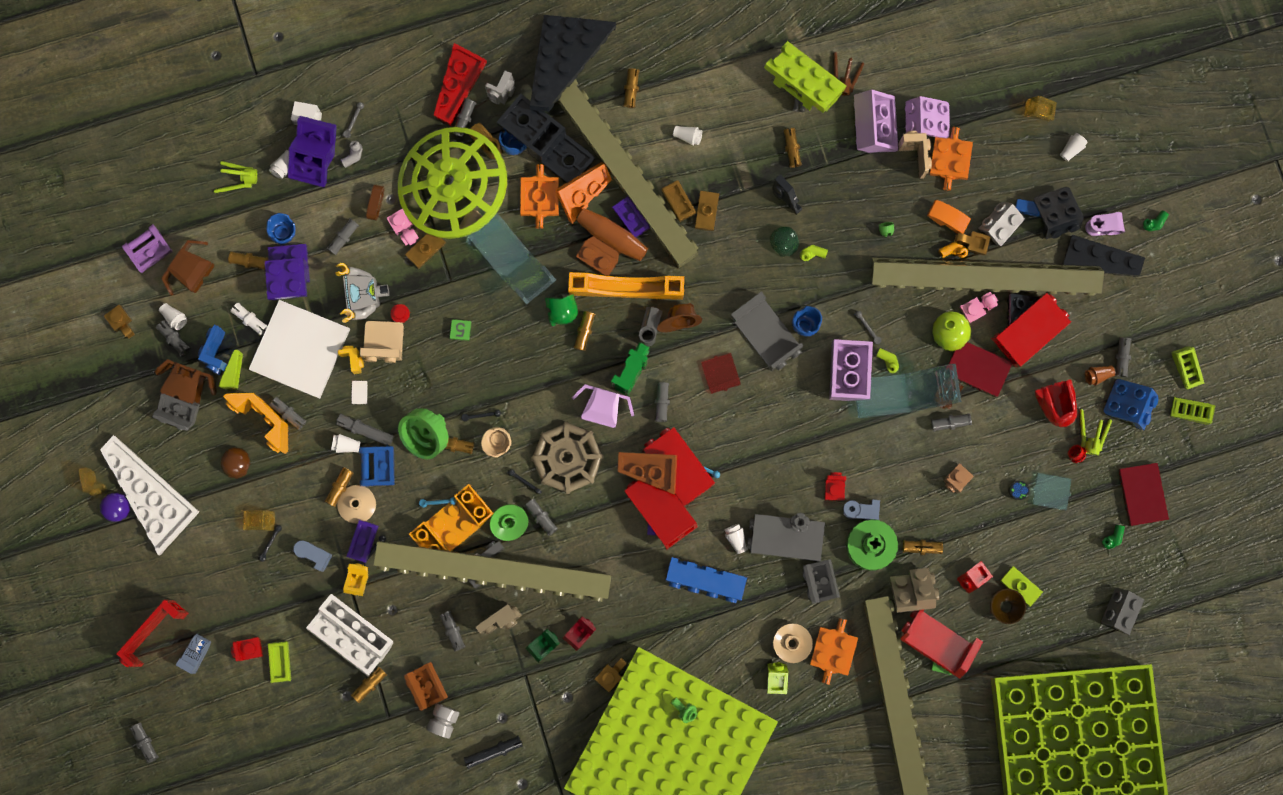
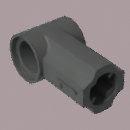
(649, 325)

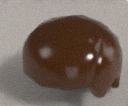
(235, 462)

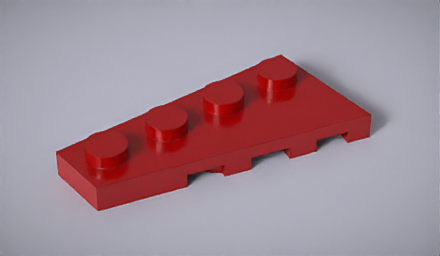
(460, 77)

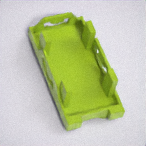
(806, 76)

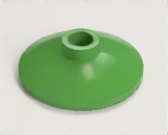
(508, 530)

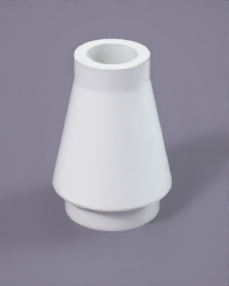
(688, 134)
(1074, 146)
(279, 167)
(173, 317)
(344, 444)
(736, 538)

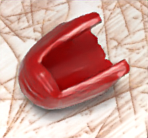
(1058, 403)

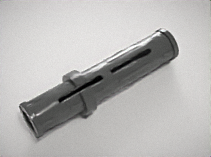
(357, 426)

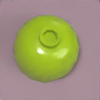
(951, 330)

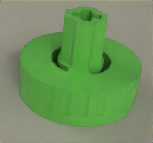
(430, 427)
(881, 535)

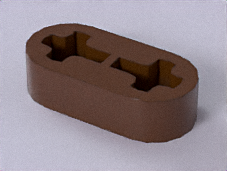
(375, 202)

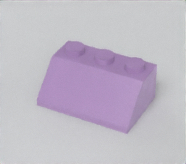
(875, 122)
(850, 370)

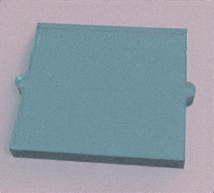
(1052, 491)

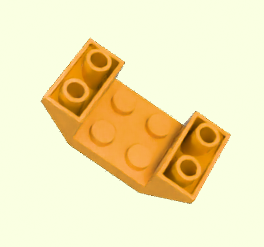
(278, 435)
(453, 522)

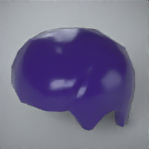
(114, 507)

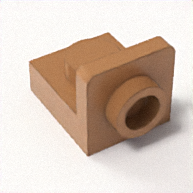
(957, 479)

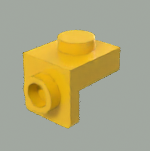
(356, 360)
(356, 579)

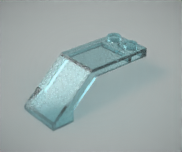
(511, 259)
(911, 392)

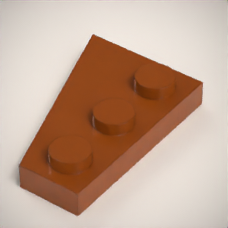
(653, 469)

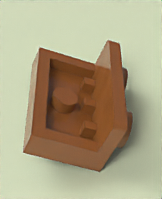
(425, 686)

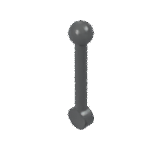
(346, 133)
(877, 340)

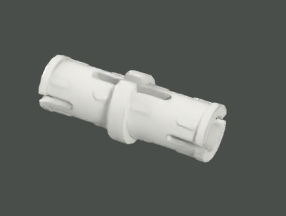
(249, 319)

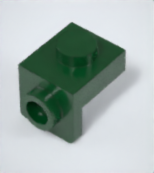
(543, 645)

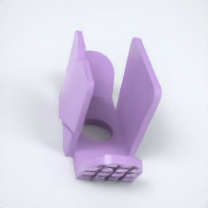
(602, 406)

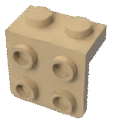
(919, 142)
(383, 341)

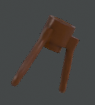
(849, 86)

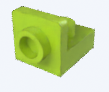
(777, 678)

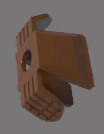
(188, 268)
(185, 383)

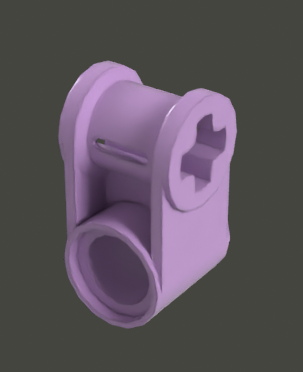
(1108, 224)

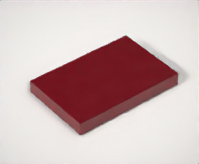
(981, 368)
(1143, 494)

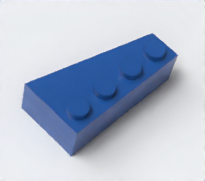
(706, 580)

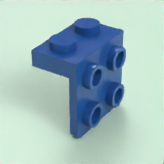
(208, 351)
(1131, 403)

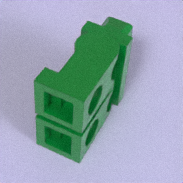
(633, 367)

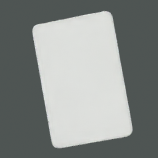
(359, 392)

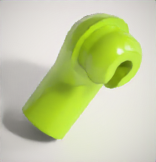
(812, 251)

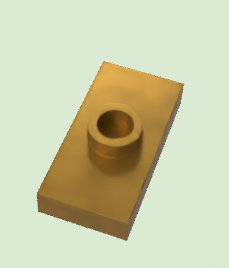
(678, 201)
(707, 211)
(424, 250)

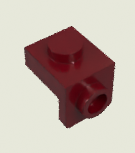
(579, 633)

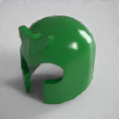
(562, 310)

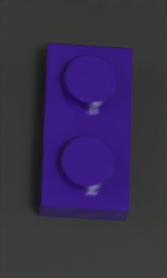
(631, 217)
(362, 541)

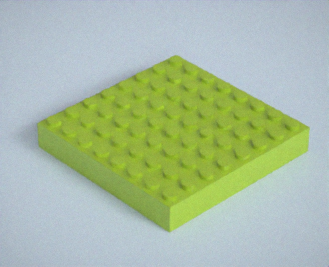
(1080, 732)
(651, 751)

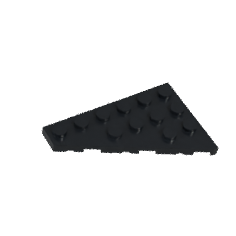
(562, 54)

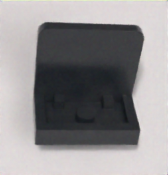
(1059, 212)

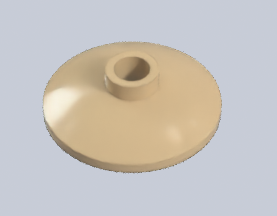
(366, 505)
(800, 650)

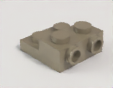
(914, 590)
(504, 618)

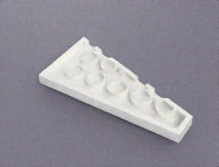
(154, 501)

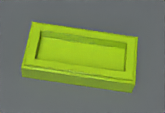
(279, 662)

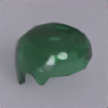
(784, 241)

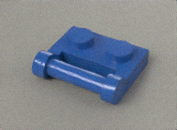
(382, 466)

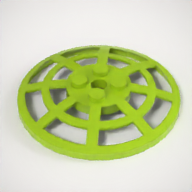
(460, 186)

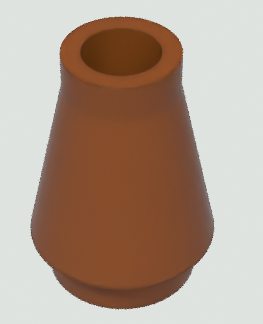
(1096, 375)

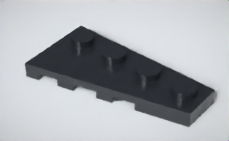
(1112, 260)

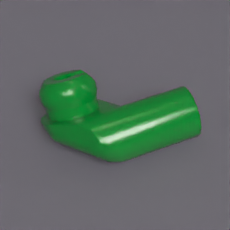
(1155, 224)
(1115, 539)

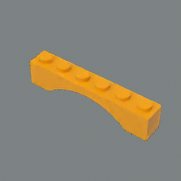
(607, 286)

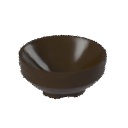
(1017, 602)

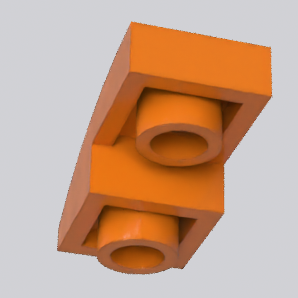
(947, 215)

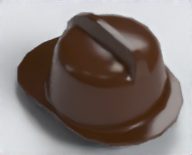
(680, 317)

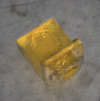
(1041, 108)
(88, 479)
(259, 520)

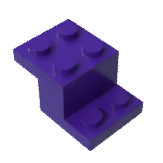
(312, 151)
(287, 272)

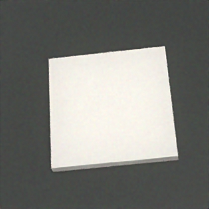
(299, 349)

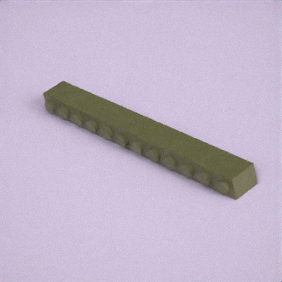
(627, 175)
(987, 275)
(491, 569)
(895, 696)

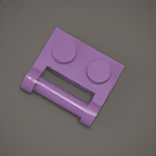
(151, 252)

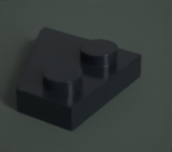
(786, 192)

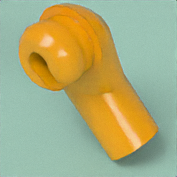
(954, 249)

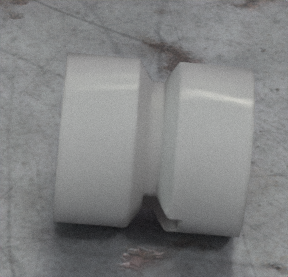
(442, 722)

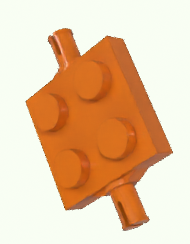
(951, 158)
(539, 196)
(834, 651)

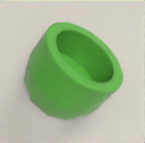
(886, 228)

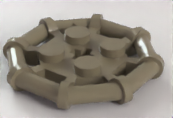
(557, 452)

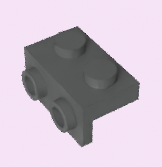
(176, 412)
(820, 581)
(1122, 610)

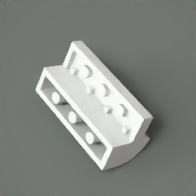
(350, 635)

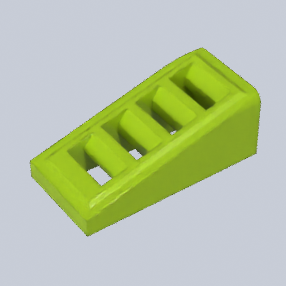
(1179, 362)
(231, 376)
(1199, 419)

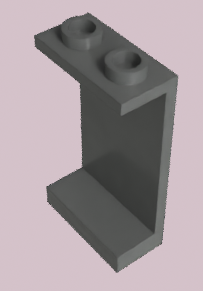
(766, 332)
(777, 538)

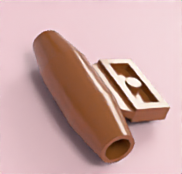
(607, 242)

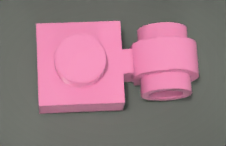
(401, 224)
(974, 309)

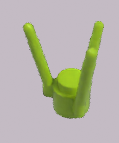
(247, 175)
(1093, 445)

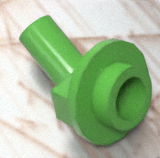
(687, 713)

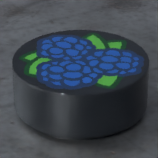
(1019, 490)

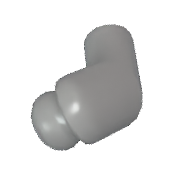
(355, 154)

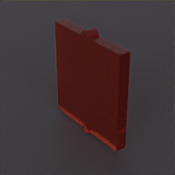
(720, 373)

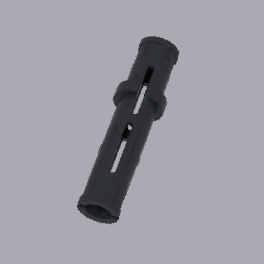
(501, 748)

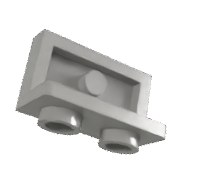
(503, 90)
(1002, 222)

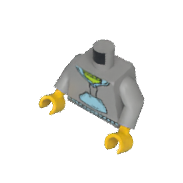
(360, 292)

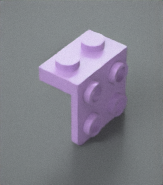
(928, 116)

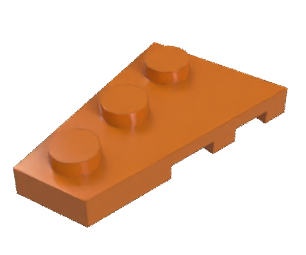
(582, 189)

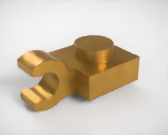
(975, 243)
(119, 321)
(609, 676)

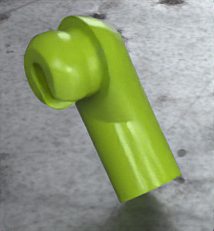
(890, 360)

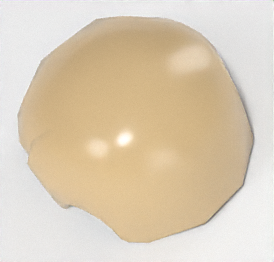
(496, 441)

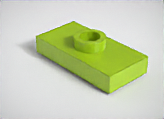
(1017, 581)

